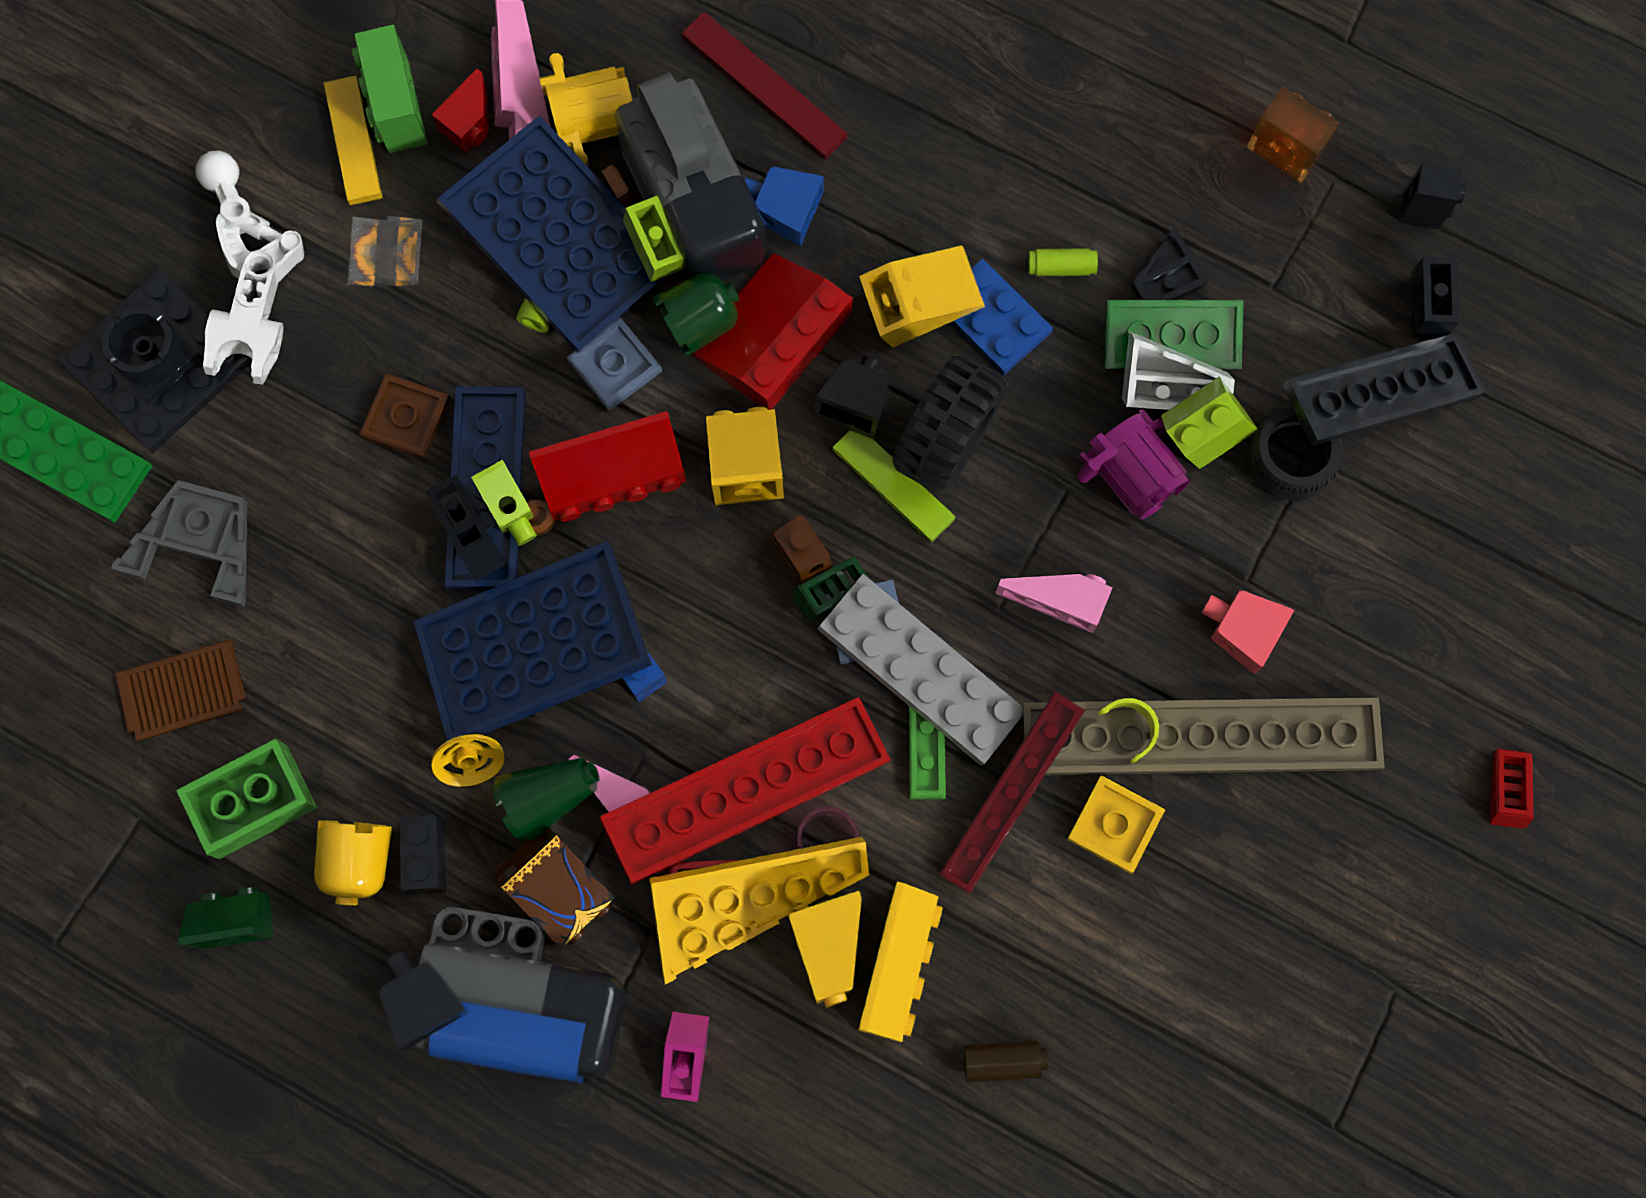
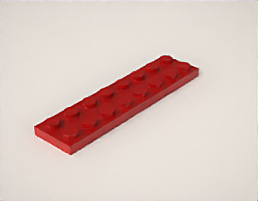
(744, 790)

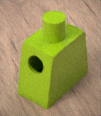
(500, 490)

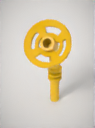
(467, 758)

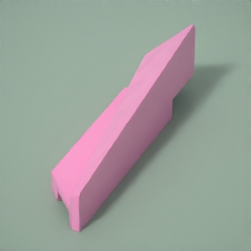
(514, 70)

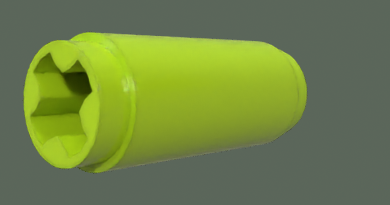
(1062, 262)

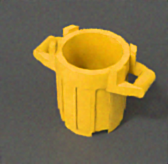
(585, 103)

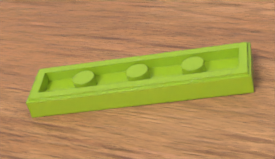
(899, 491)

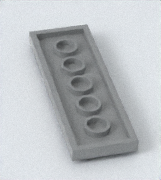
(922, 669)

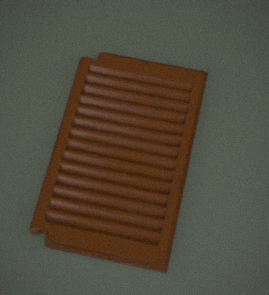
(181, 690)

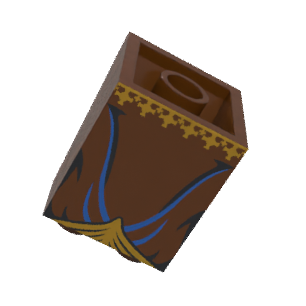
(553, 887)

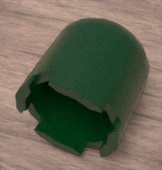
(699, 310)

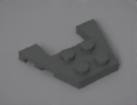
(200, 525)

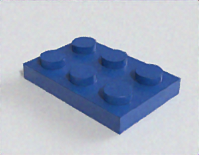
(1005, 326)

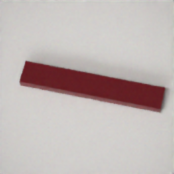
(764, 85)
(1012, 792)

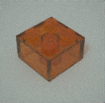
(1293, 134)

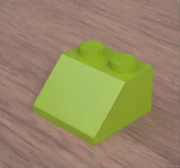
(1208, 423)

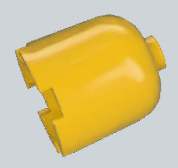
(351, 859)

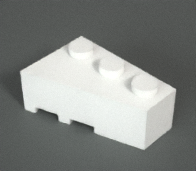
(1162, 376)

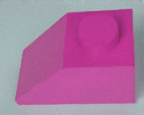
(684, 1056)

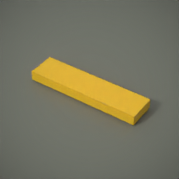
(353, 140)

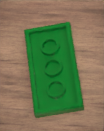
(1196, 328)

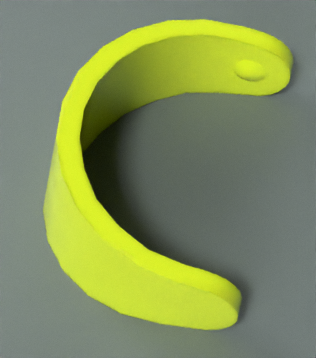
(1146, 711)

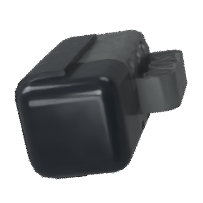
(683, 159)

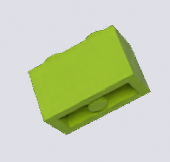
(653, 238)

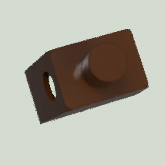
(800, 549)

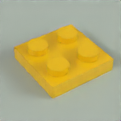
(1116, 824)

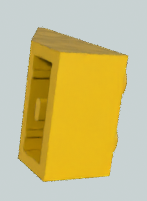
(921, 294)

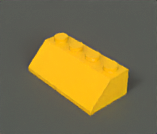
(899, 963)

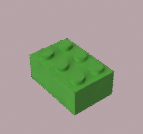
(389, 89)
(246, 799)

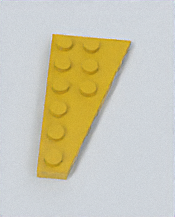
(734, 901)

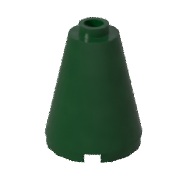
(543, 795)

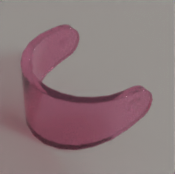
(827, 810)

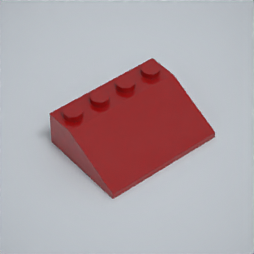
(779, 330)
(609, 467)

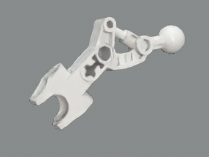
(247, 325)

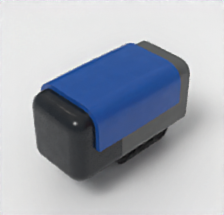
(522, 1010)

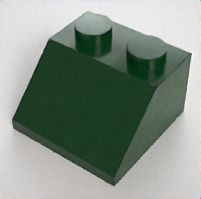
(227, 920)

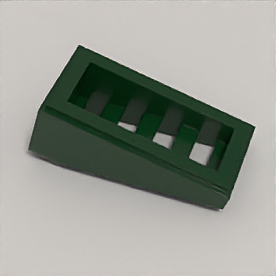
(812, 599)

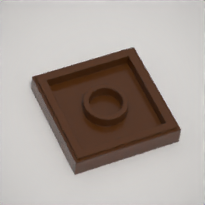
(405, 416)

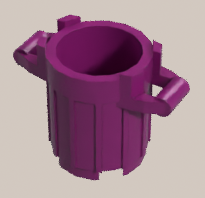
(1135, 464)

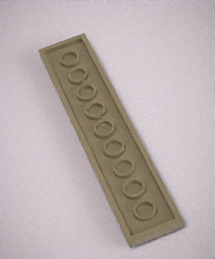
(1223, 737)

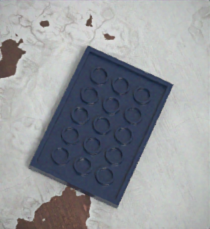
(552, 233)
(531, 643)

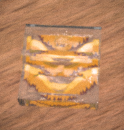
(384, 251)

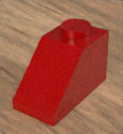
(465, 113)

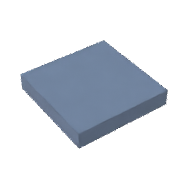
(615, 364)

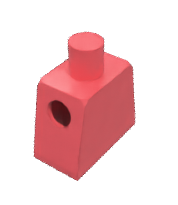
(1247, 627)

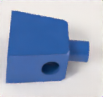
(787, 201)

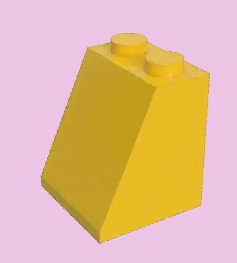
(744, 456)
(828, 945)

